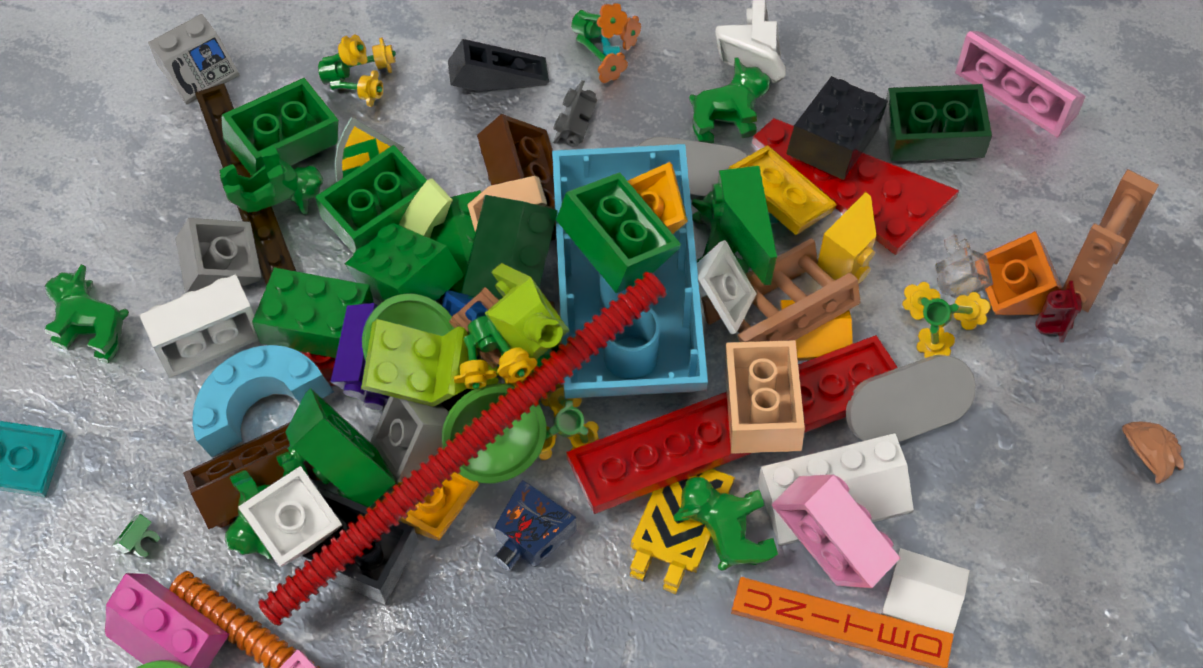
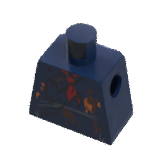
(531, 527)

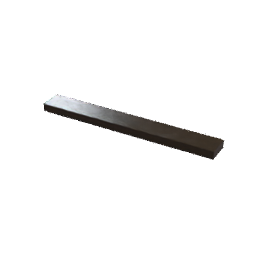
(266, 232)

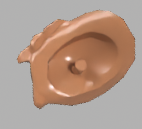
(1155, 448)

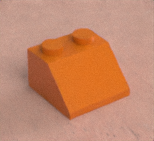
(1021, 276)

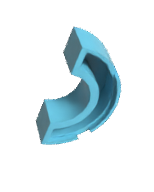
(241, 383)

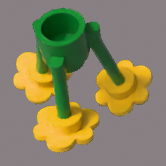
(938, 313)

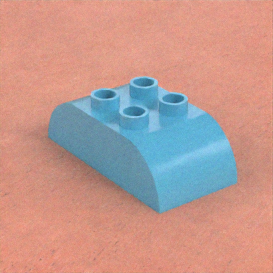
(667, 343)

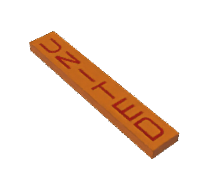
(842, 624)

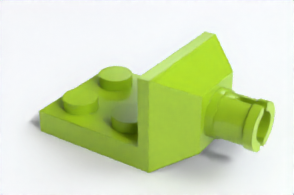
(524, 313)
(415, 363)

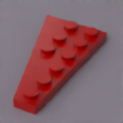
(900, 198)

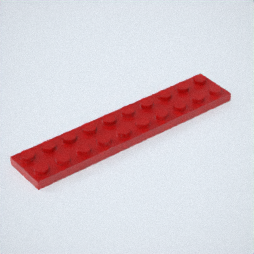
(699, 434)

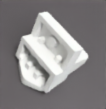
(753, 43)

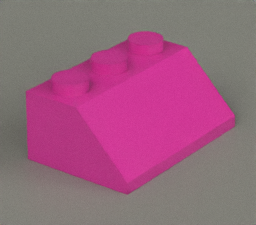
(159, 625)

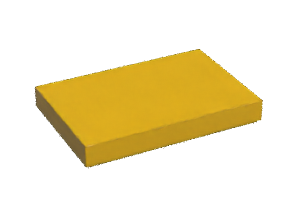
(787, 192)

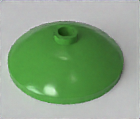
(409, 311)
(512, 451)

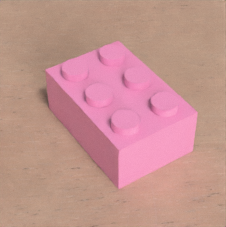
(836, 530)

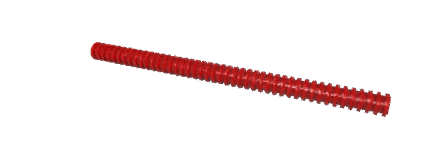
(461, 449)

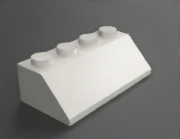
(870, 468)

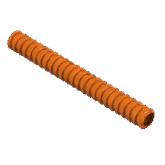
(240, 627)

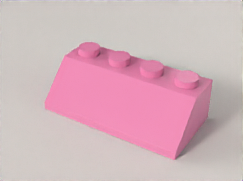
(1019, 83)

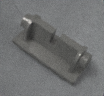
(569, 124)

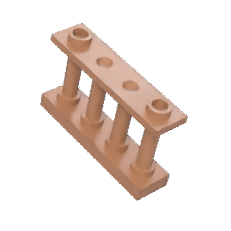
(1111, 237)
(807, 311)

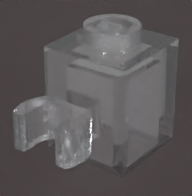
(963, 270)

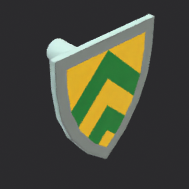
(358, 146)

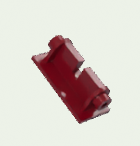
(1059, 312)

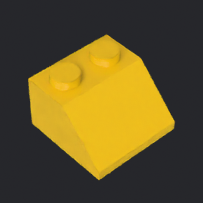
(850, 242)

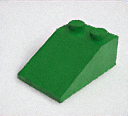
(745, 218)

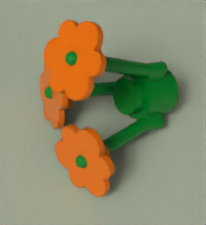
(609, 23)

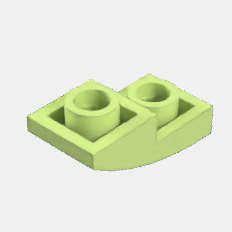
(426, 209)

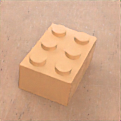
(764, 397)

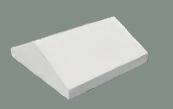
(726, 285)
(290, 517)
(926, 591)

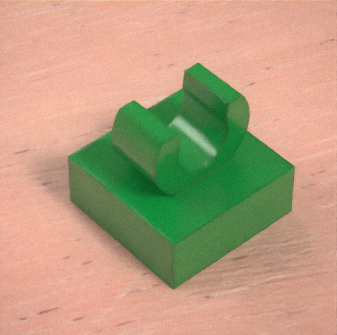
(132, 535)

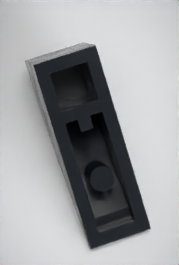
(493, 68)

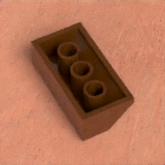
(516, 152)
(211, 480)

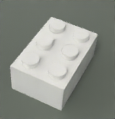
(200, 325)

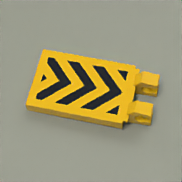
(672, 541)

